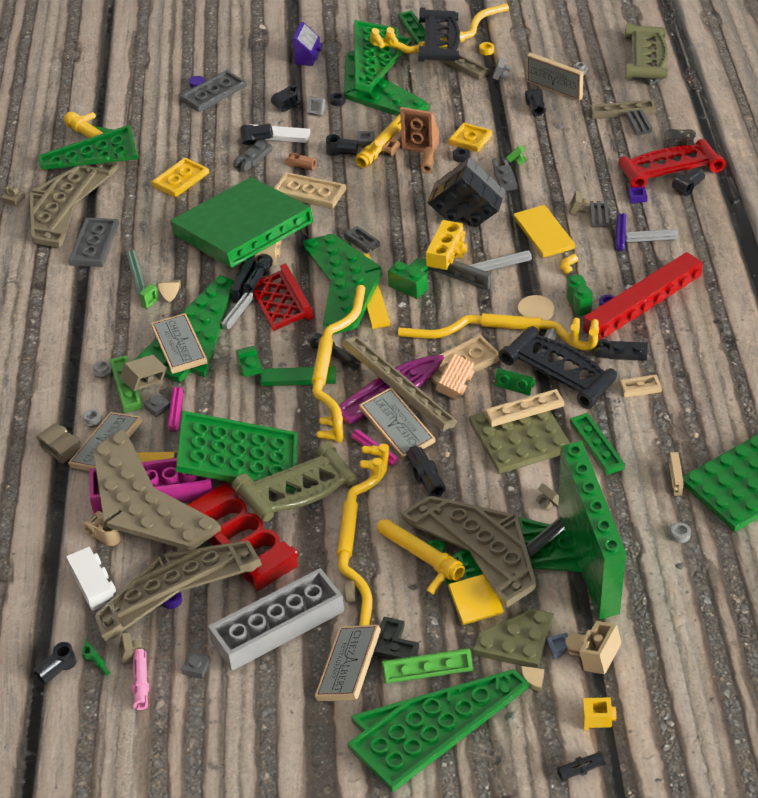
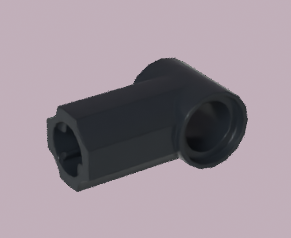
(534, 99)
(252, 133)
(336, 145)
(686, 183)
(61, 659)

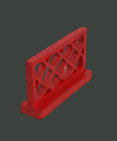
(291, 286)

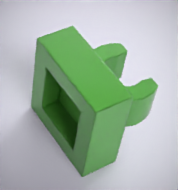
(517, 155)

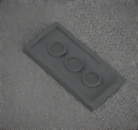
(212, 91)
(93, 242)

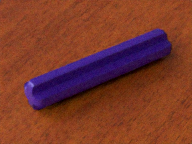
(620, 231)

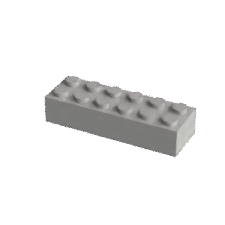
(276, 619)

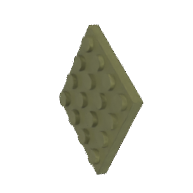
(520, 441)

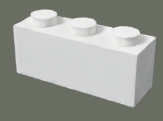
(91, 578)

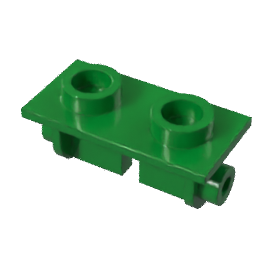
(514, 381)

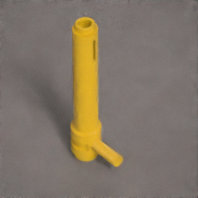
(80, 124)
(370, 152)
(442, 562)

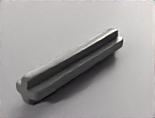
(545, 537)

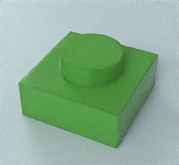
(148, 296)

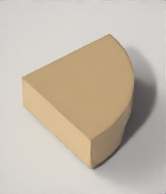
(534, 677)

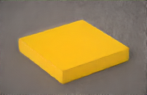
(470, 137)
(475, 599)

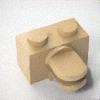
(595, 647)

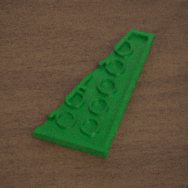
(104, 148)

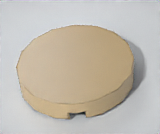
(536, 307)

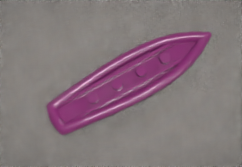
(416, 371)

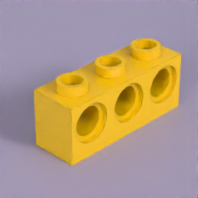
(445, 244)

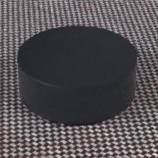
(337, 99)
(460, 154)

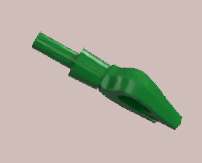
(93, 656)

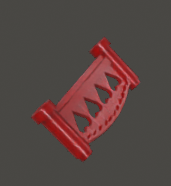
(638, 175)

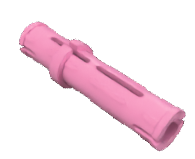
(140, 686)

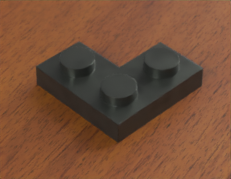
(390, 643)

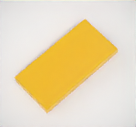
(544, 231)

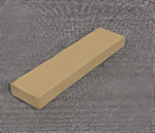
(524, 407)

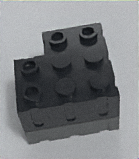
(466, 194)

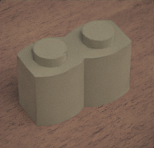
(59, 442)

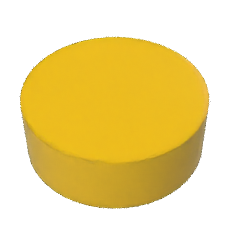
(486, 48)

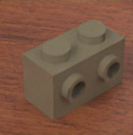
(143, 372)

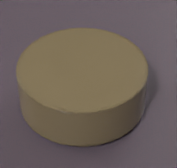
(350, 591)

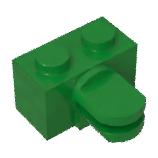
(409, 278)

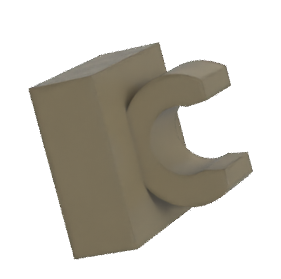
(12, 196)
(577, 202)
(548, 495)
(126, 647)

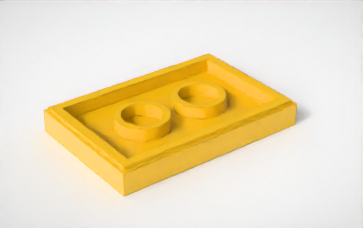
(180, 177)

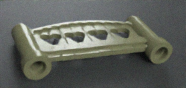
(639, 66)
(327, 461)

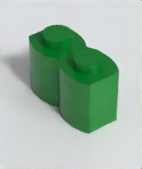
(579, 295)

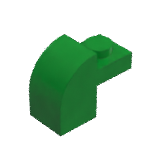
(248, 361)

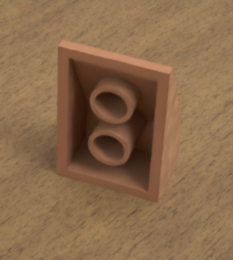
(418, 130)

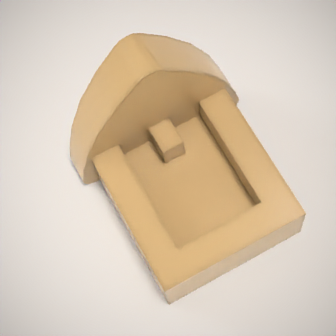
(169, 289)

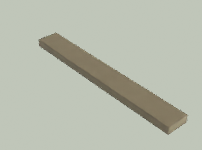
(399, 383)

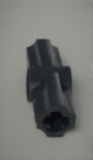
(425, 471)

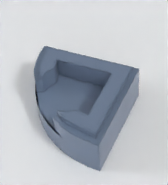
(557, 645)

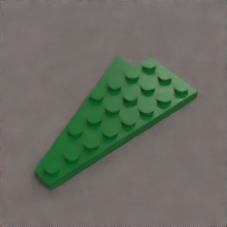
(372, 61)
(205, 317)
(413, 733)

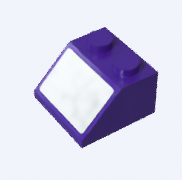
(306, 45)

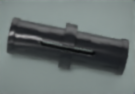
(595, 760)

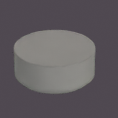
(680, 532)

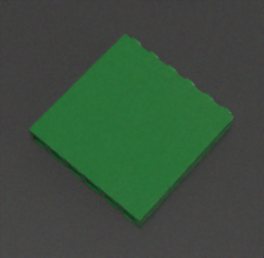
(241, 221)
(591, 530)

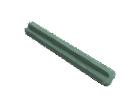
(136, 271)

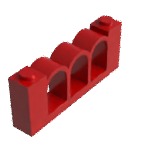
(274, 562)

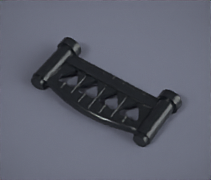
(431, 50)
(588, 388)

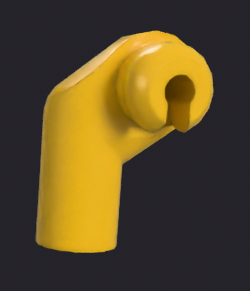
(566, 262)

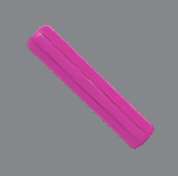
(175, 409)
(364, 440)

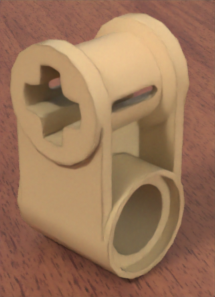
(97, 529)

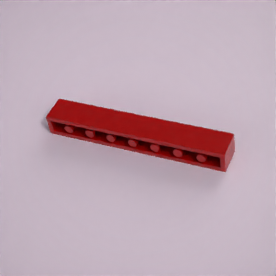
(644, 295)

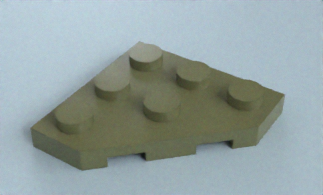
(517, 639)

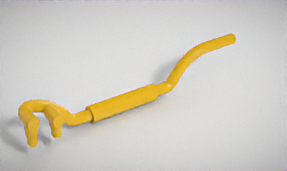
(391, 41)
(511, 322)
(321, 370)
(348, 524)

